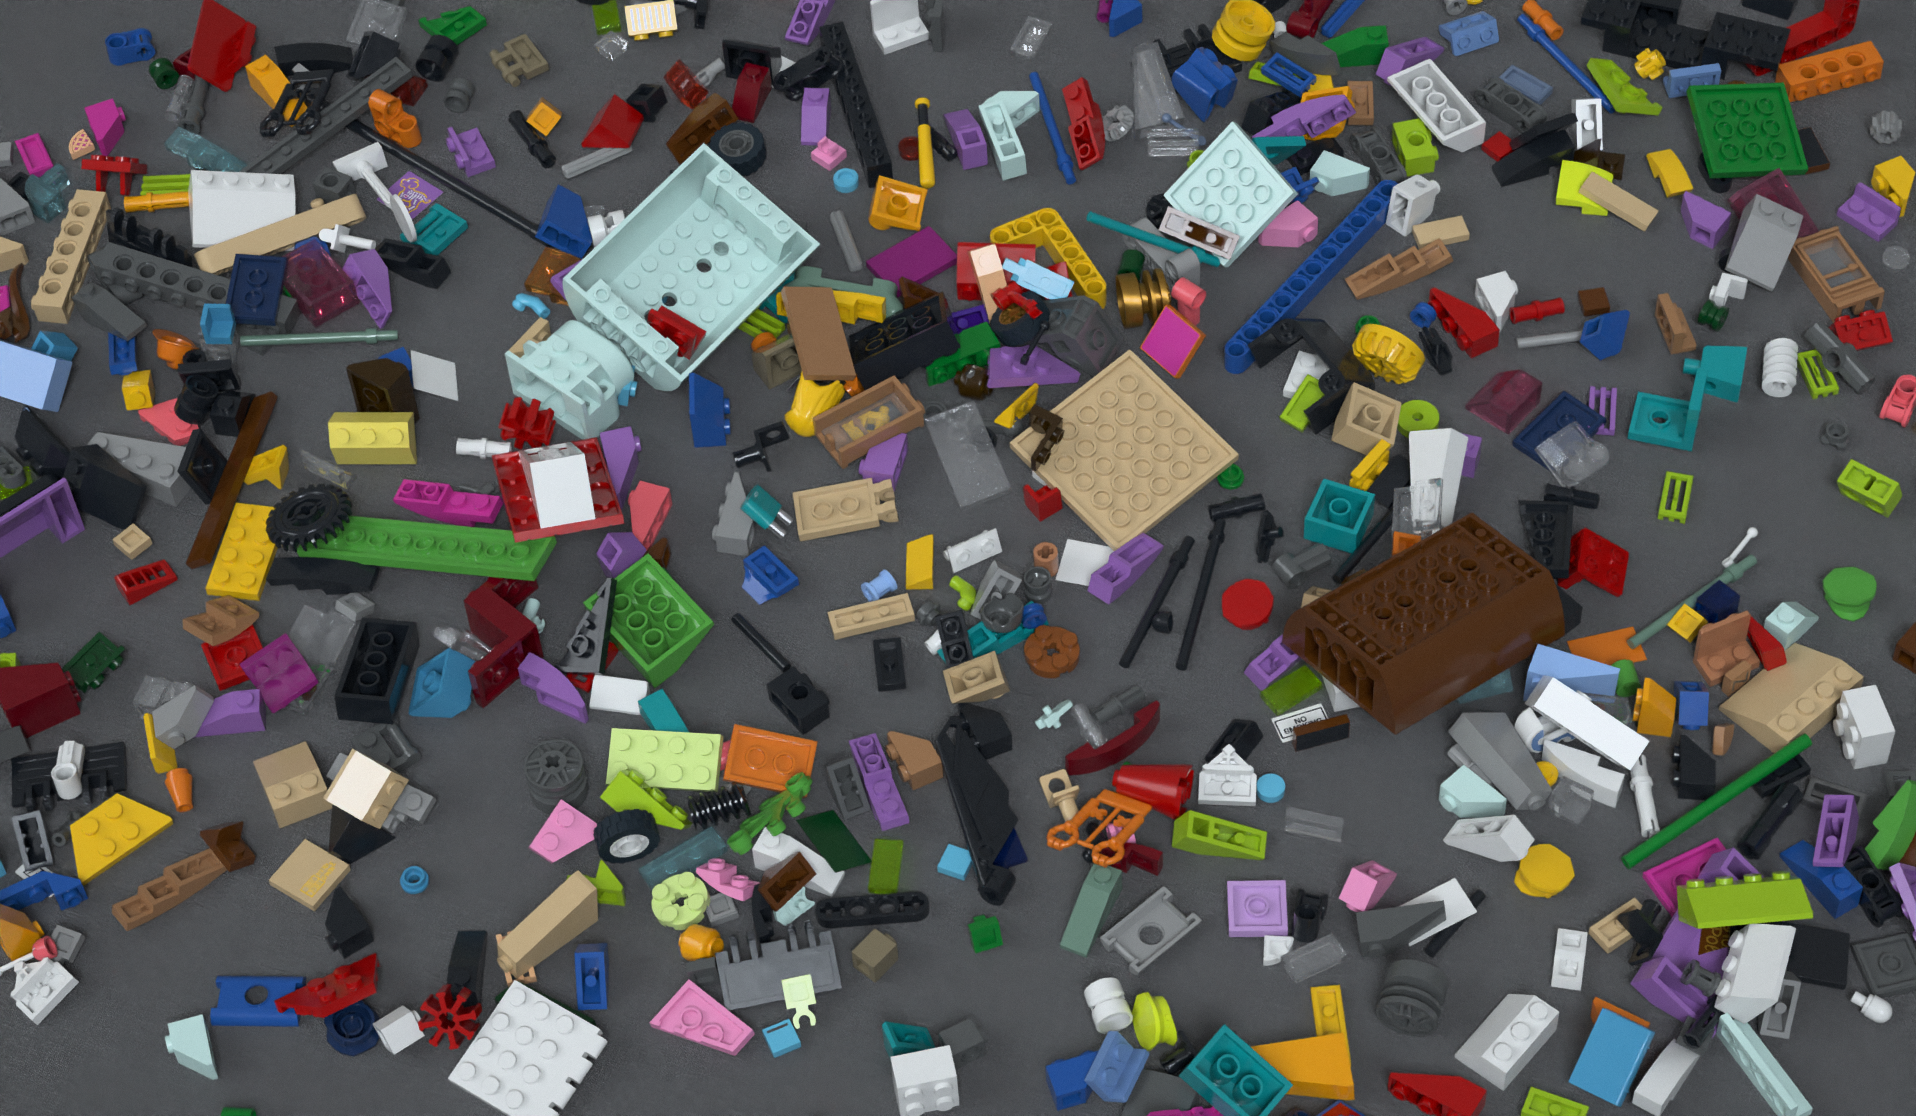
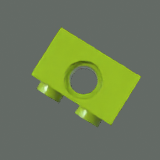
(1414, 146)

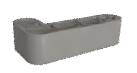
(1172, 264)

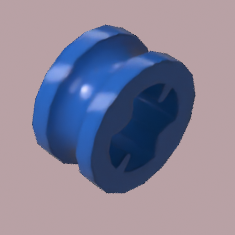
(1423, 315)
(1033, 616)

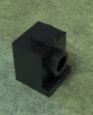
(648, 100)

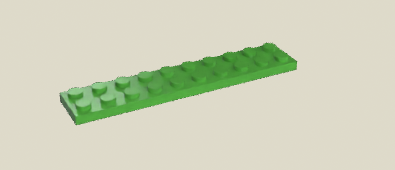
(434, 548)

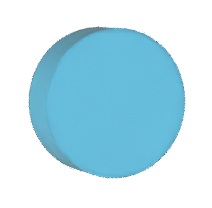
(846, 180)
(1270, 788)

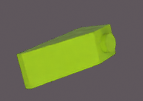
(1217, 837)

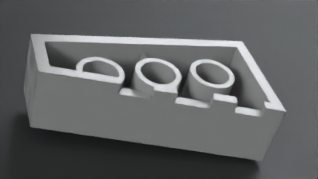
(150, 463)

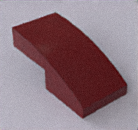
(1139, 856)

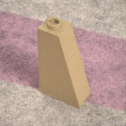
(550, 926)

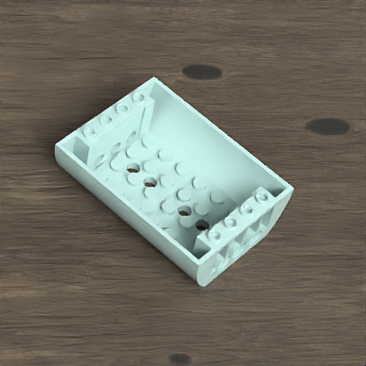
(657, 257)

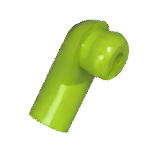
(966, 591)

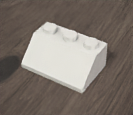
(1754, 970)
(1509, 1038)

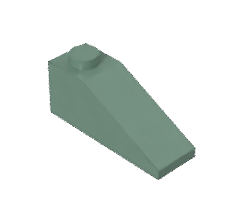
(1092, 909)

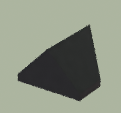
(353, 838)

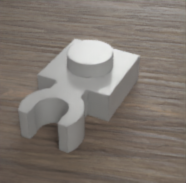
(67, 943)

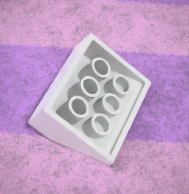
(236, 203)

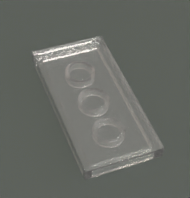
(968, 455)

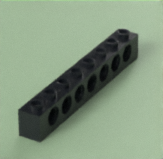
(857, 106)

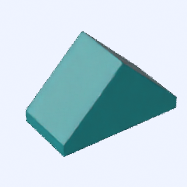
(905, 1038)

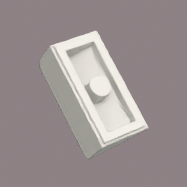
(617, 694)

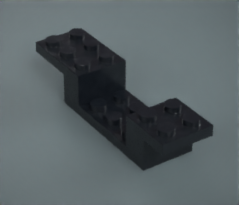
(1683, 46)

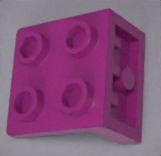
(279, 673)

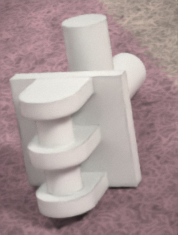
(340, 238)

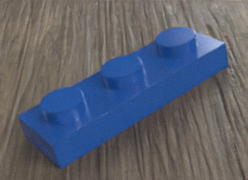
(122, 355)

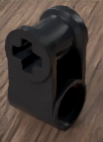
(1308, 916)

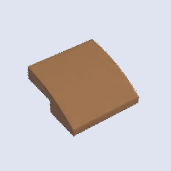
(221, 621)

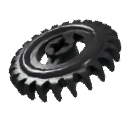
(307, 523)

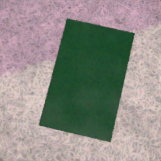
(834, 841)

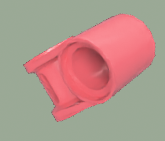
(1901, 401)

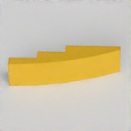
(851, 306)

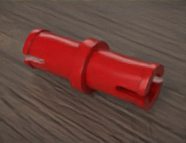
(1536, 310)

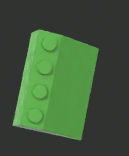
(654, 620)

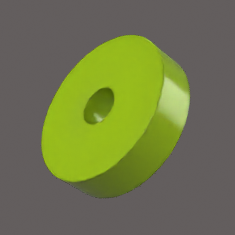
(1417, 410)

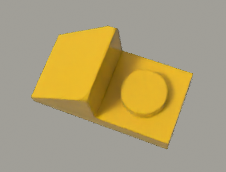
(269, 465)

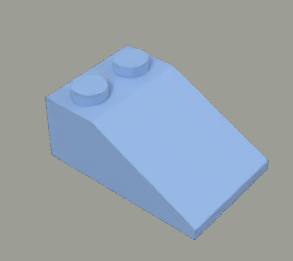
(1572, 671)

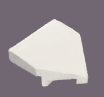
(1227, 781)
(41, 987)

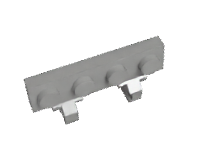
(410, 804)

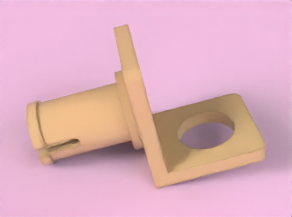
(1064, 799)

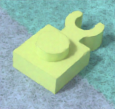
(798, 995)

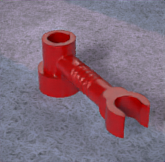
(1012, 294)

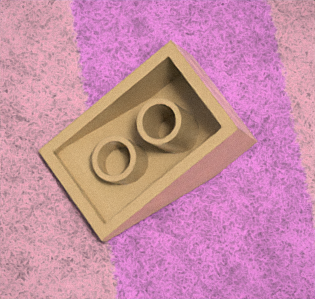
(292, 784)

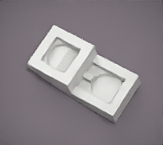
(1569, 959)

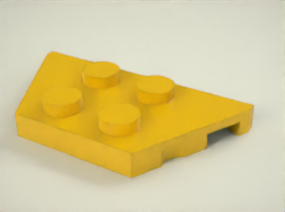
(112, 834)

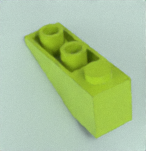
(632, 793)

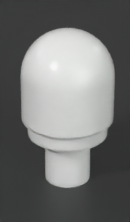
(1873, 1007)

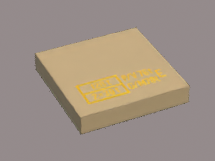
(309, 875)

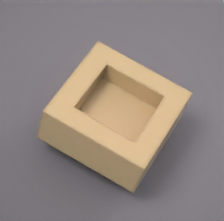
(132, 541)

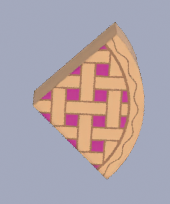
(80, 145)

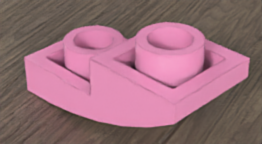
(725, 879)

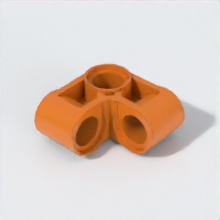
(392, 120)

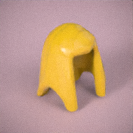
(811, 401)

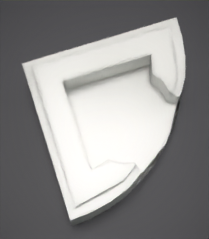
(1276, 947)

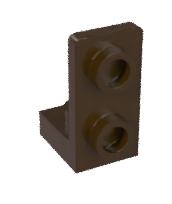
(1049, 423)

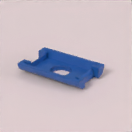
(236, 1011)

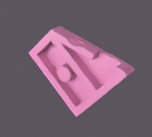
(562, 833)

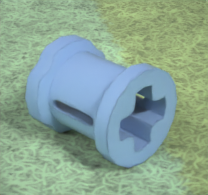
(879, 586)

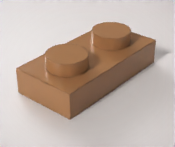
(1363, 100)

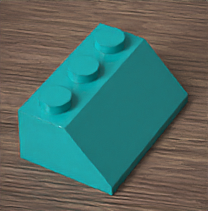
(1235, 1077)

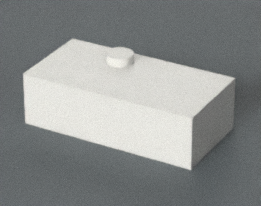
(1586, 722)

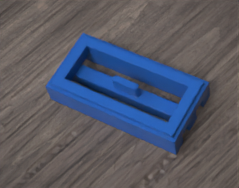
(1285, 77)

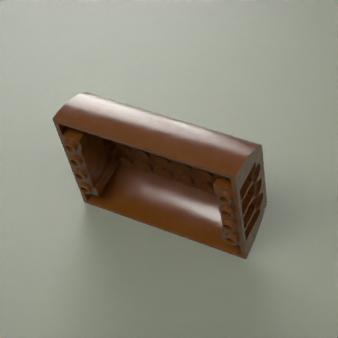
(1446, 637)

